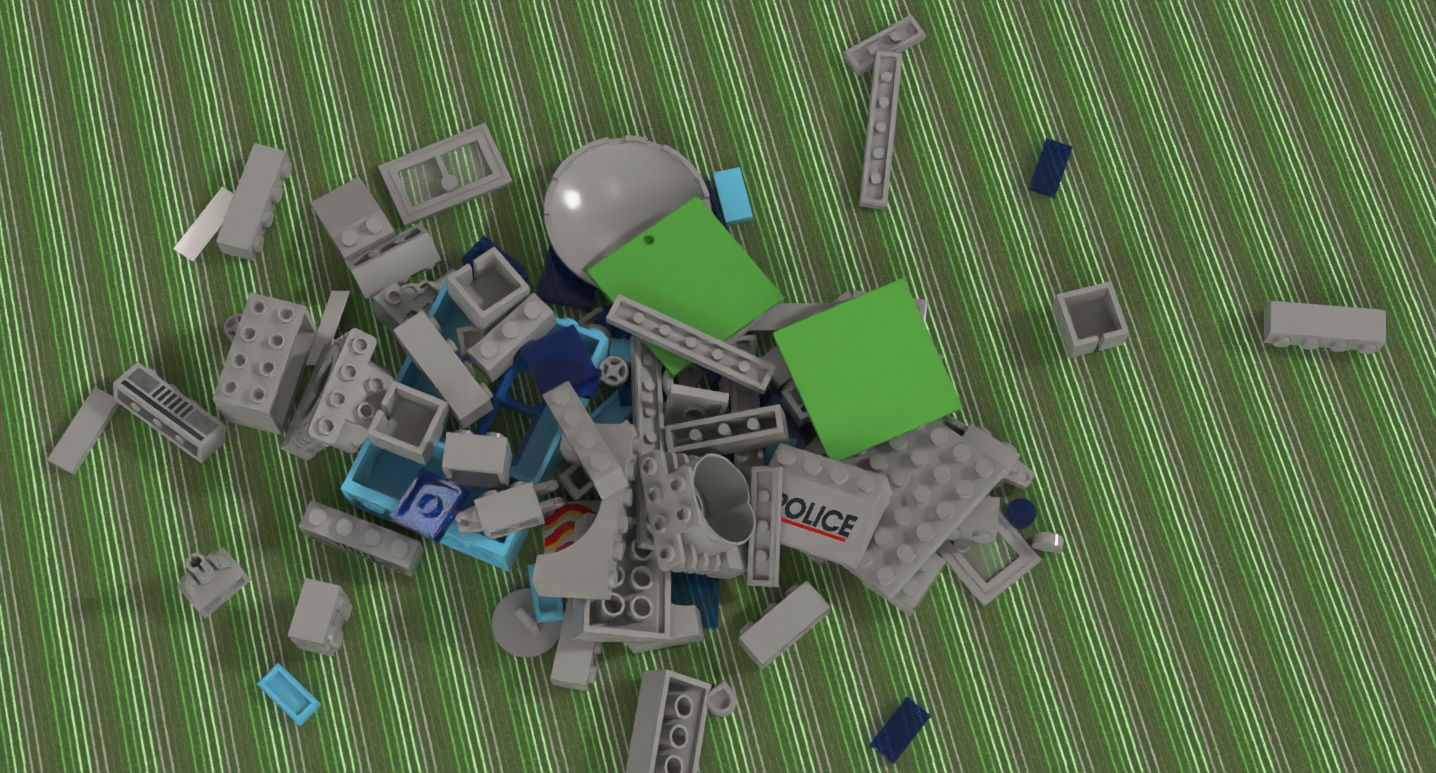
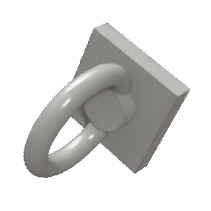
(693, 403)

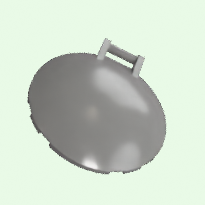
(612, 195)

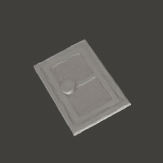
(445, 174)
(990, 566)

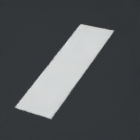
(205, 225)
(328, 324)

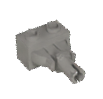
(401, 303)
(211, 580)

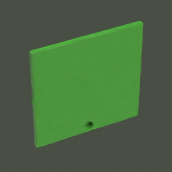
(690, 273)
(867, 371)

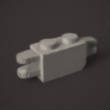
(1005, 453)
(509, 510)

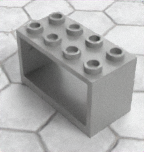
(265, 363)

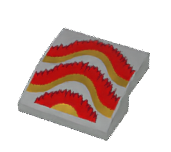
(560, 524)

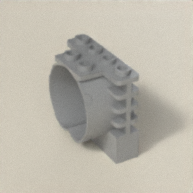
(339, 398)
(698, 513)

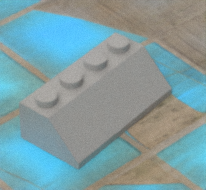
(668, 723)

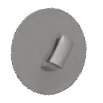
(518, 630)

